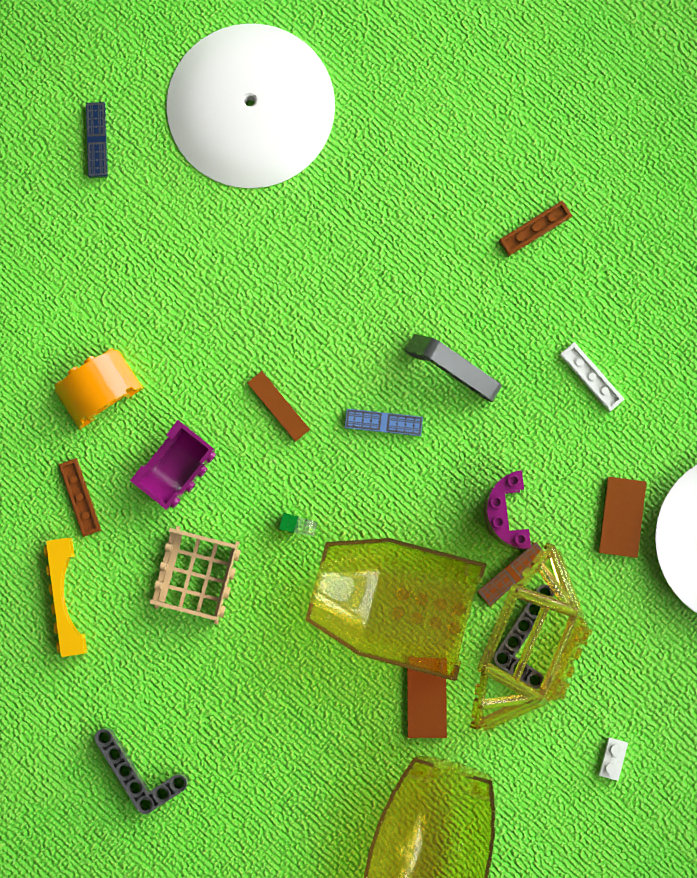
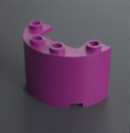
(174, 466)
(496, 512)

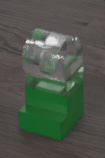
(297, 525)

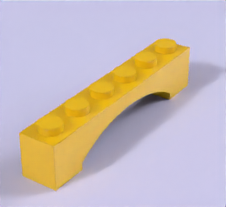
(59, 554)

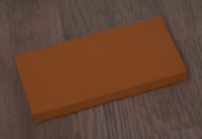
(622, 517)
(426, 705)

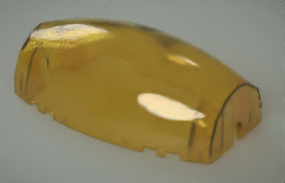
(436, 824)

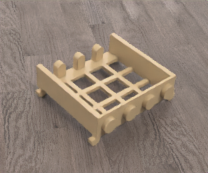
(168, 566)

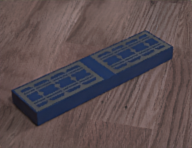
(96, 140)

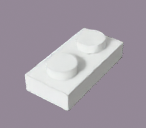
(613, 758)

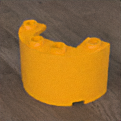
(96, 386)

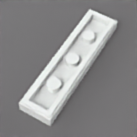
(591, 377)

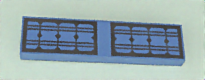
(383, 422)

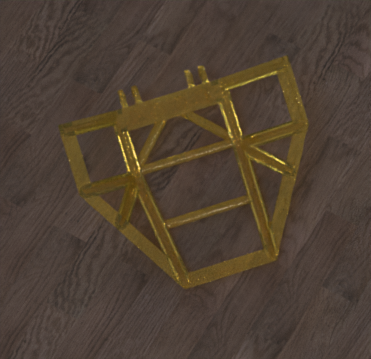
(561, 665)

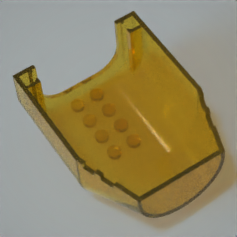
(396, 602)

